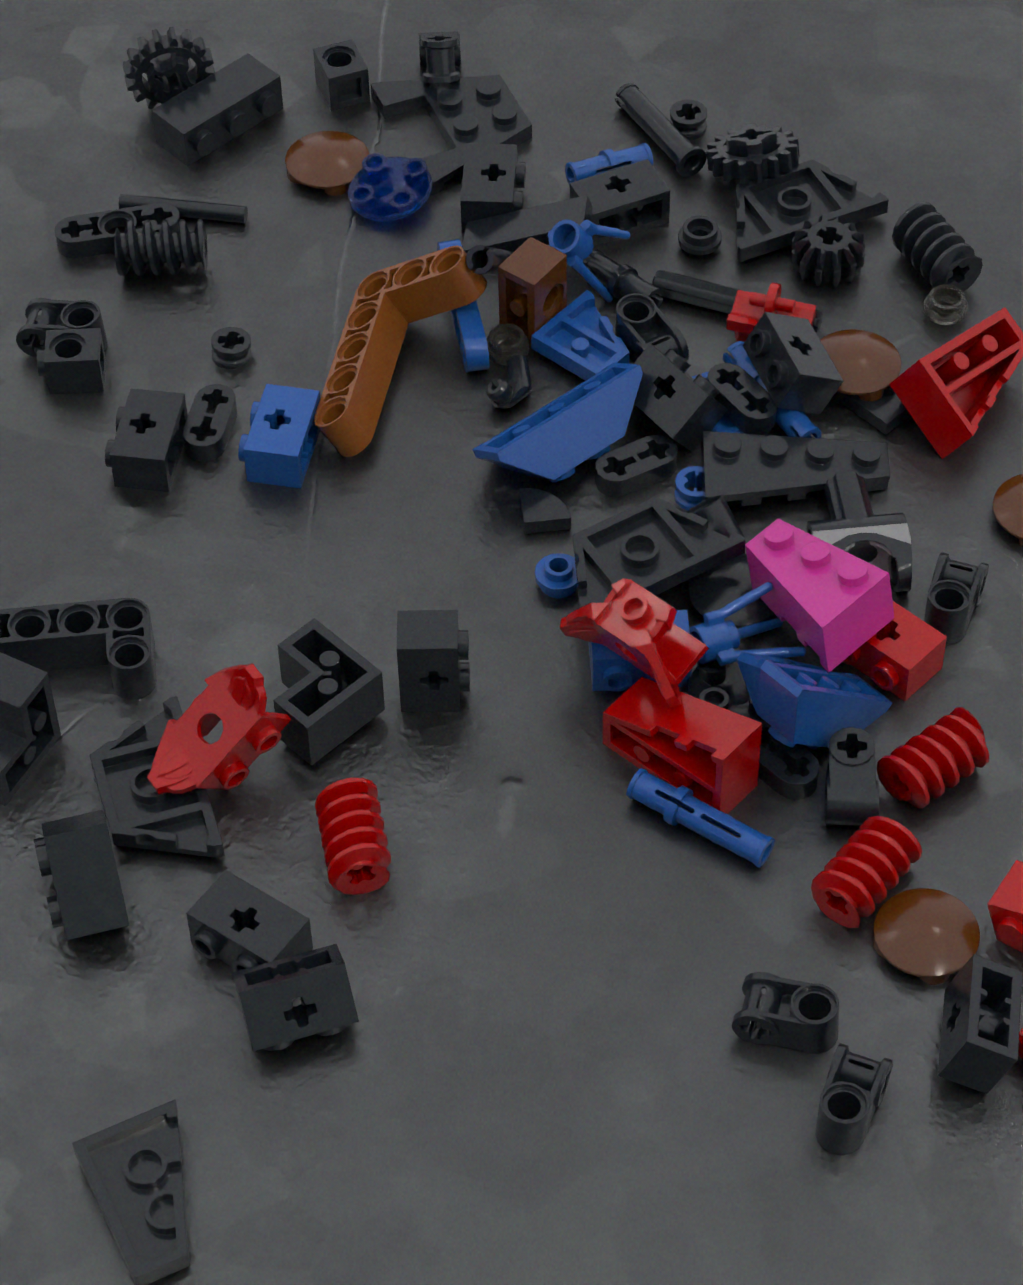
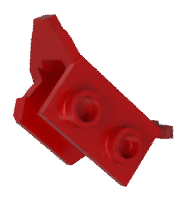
(641, 632)
(189, 762)

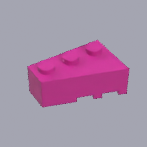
(820, 590)

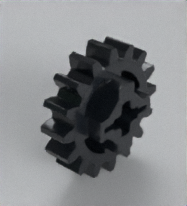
(167, 66)
(752, 153)

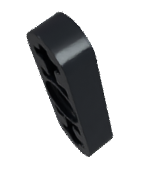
(85, 225)

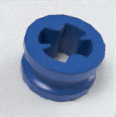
(688, 478)

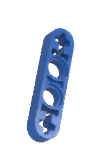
(469, 329)

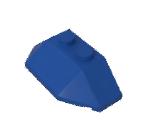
(568, 428)
(806, 701)

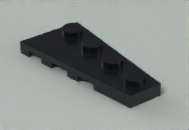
(772, 465)

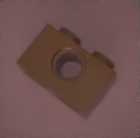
(532, 286)

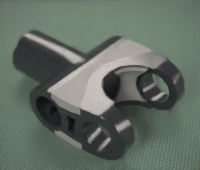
(854, 528)

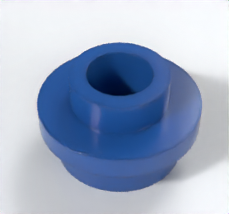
(556, 575)

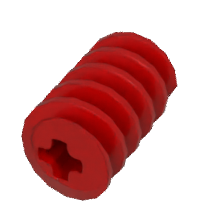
(934, 759)
(353, 836)
(865, 870)

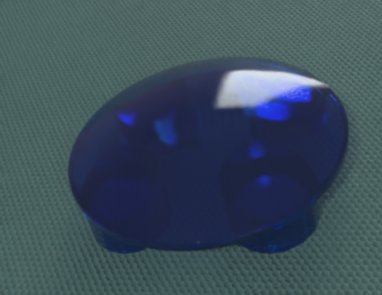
(390, 187)

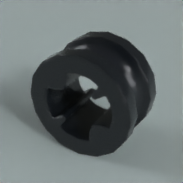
(689, 118)
(235, 357)

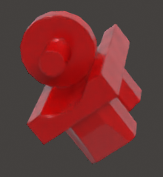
(751, 306)

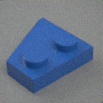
(580, 339)

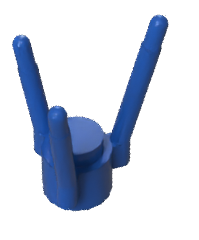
(577, 244)
(724, 637)

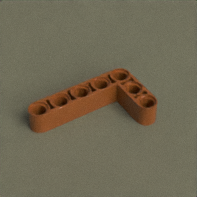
(374, 337)

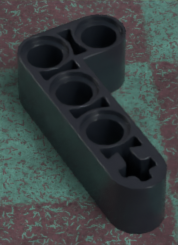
(86, 636)

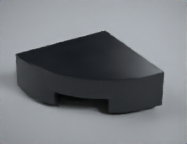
(542, 511)

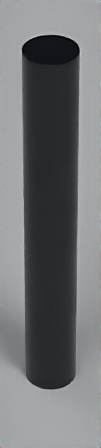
(191, 209)

